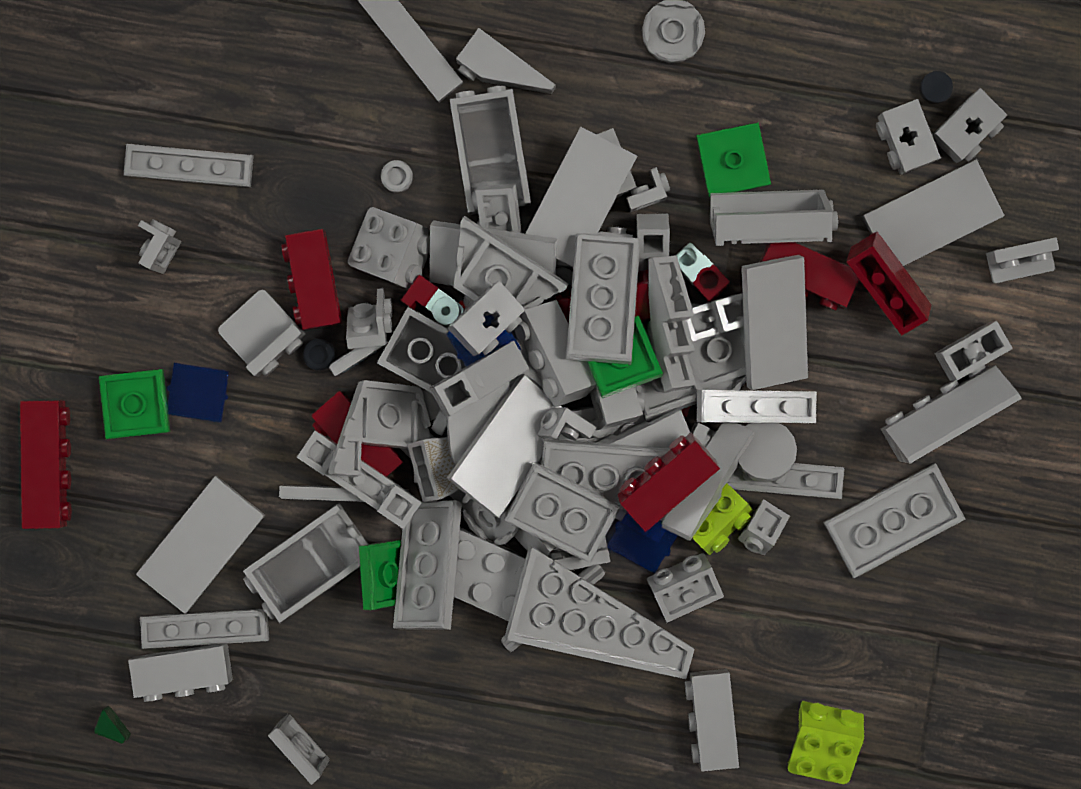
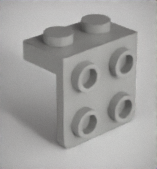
(391, 247)
(261, 333)

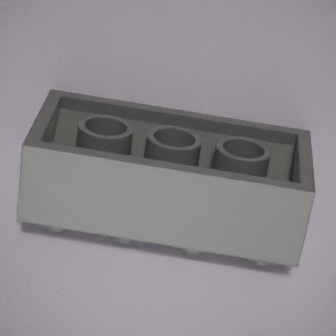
(949, 413)

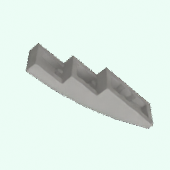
(668, 316)
(712, 318)
(657, 433)
(726, 447)

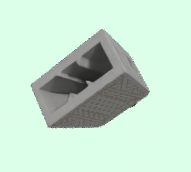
(432, 467)

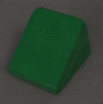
(111, 726)

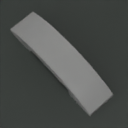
(370, 487)

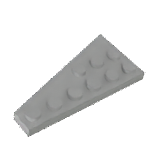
(575, 617)

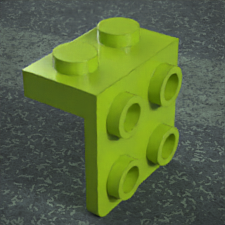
(727, 515)
(827, 743)

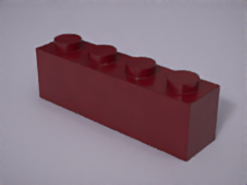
(44, 464)

